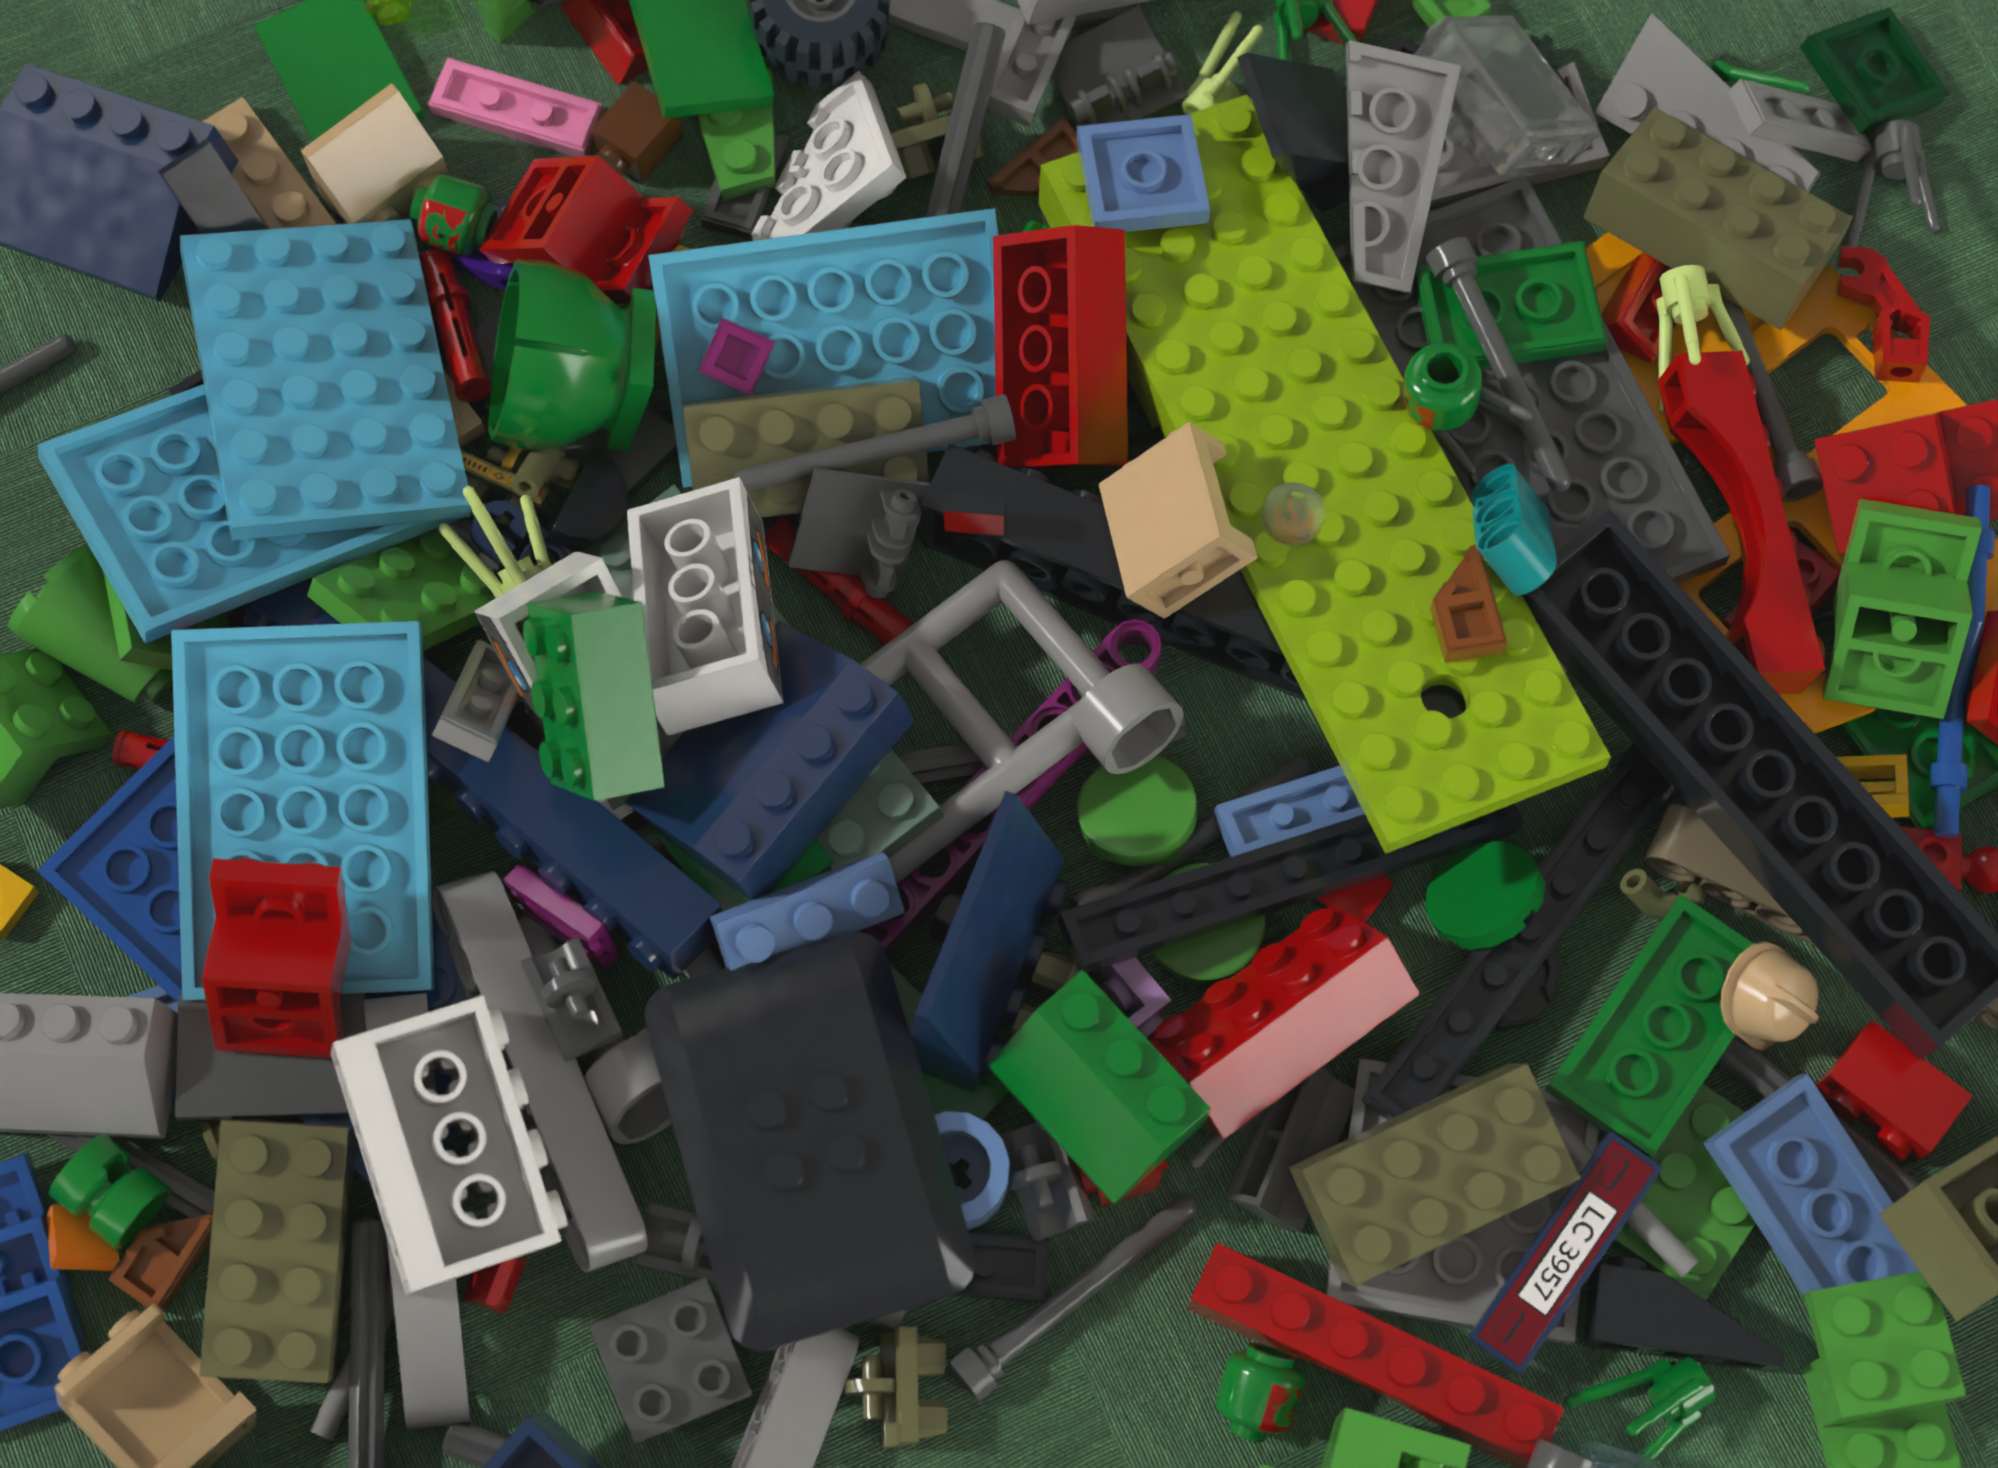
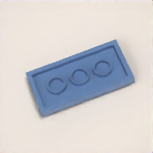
(1809, 1190)

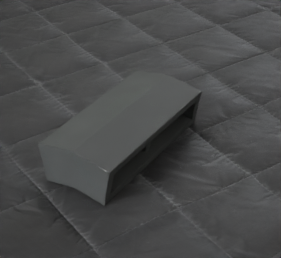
(1292, 1130)

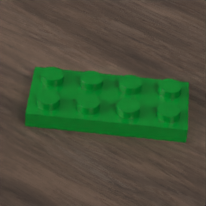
(1655, 1031)

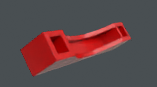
(1718, 420)
(1374, 1354)

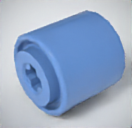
(978, 1145)

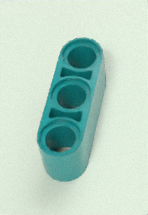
(1513, 530)

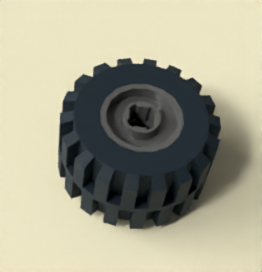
(820, 37)

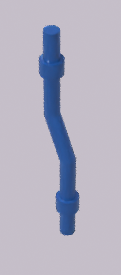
(1949, 774)

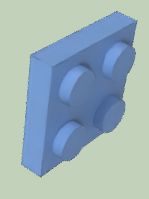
(1143, 174)

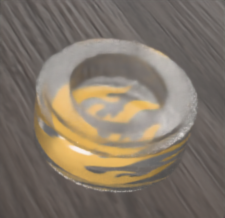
(1293, 514)

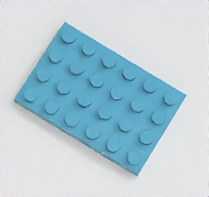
(841, 312)
(323, 379)
(159, 525)
(304, 755)

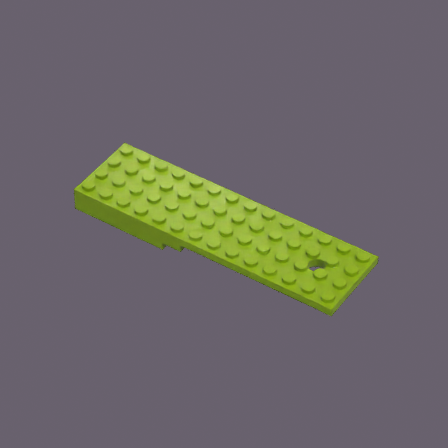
(1276, 357)

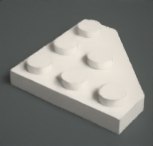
(841, 169)

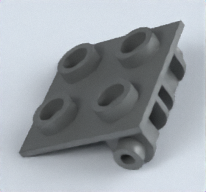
(1117, 72)
(858, 527)
(670, 1360)

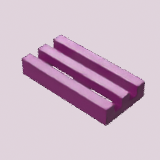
(561, 915)

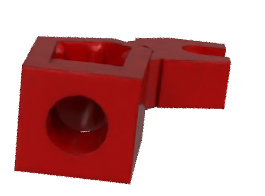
(1881, 290)

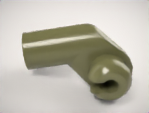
(546, 468)
(1652, 899)

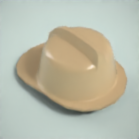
(1768, 996)

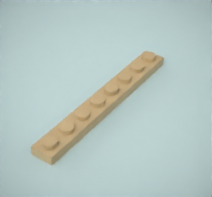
(288, 202)

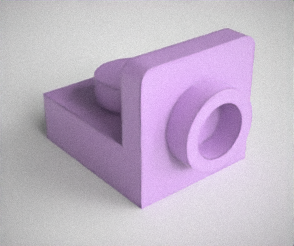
(1137, 991)

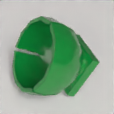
(569, 360)

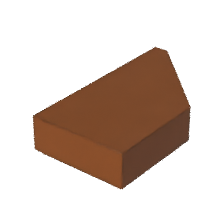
(1022, 173)
(1467, 612)
(162, 1259)

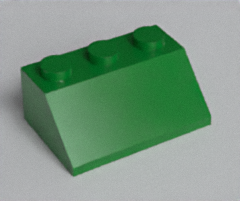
(1099, 1087)

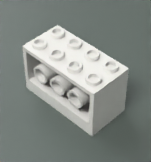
(402, 1135)

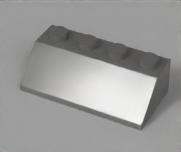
(86, 1065)

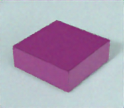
(736, 356)

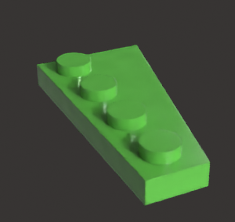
(741, 147)

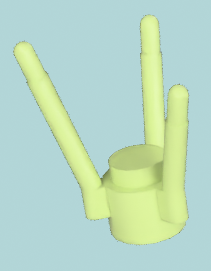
(1216, 89)
(1686, 301)
(515, 571)

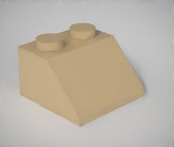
(374, 161)

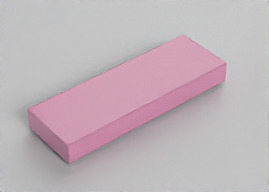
(515, 108)

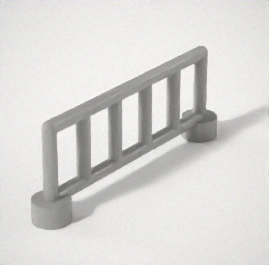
(1120, 719)

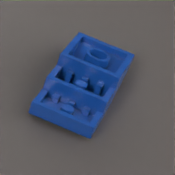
(36, 1302)

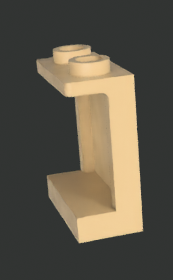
(1173, 522)
(146, 1399)

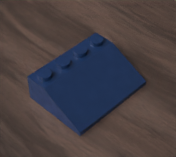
(87, 182)
(769, 781)
(988, 948)

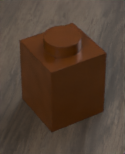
(635, 135)

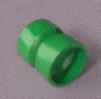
(109, 1191)

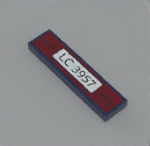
(1565, 1252)

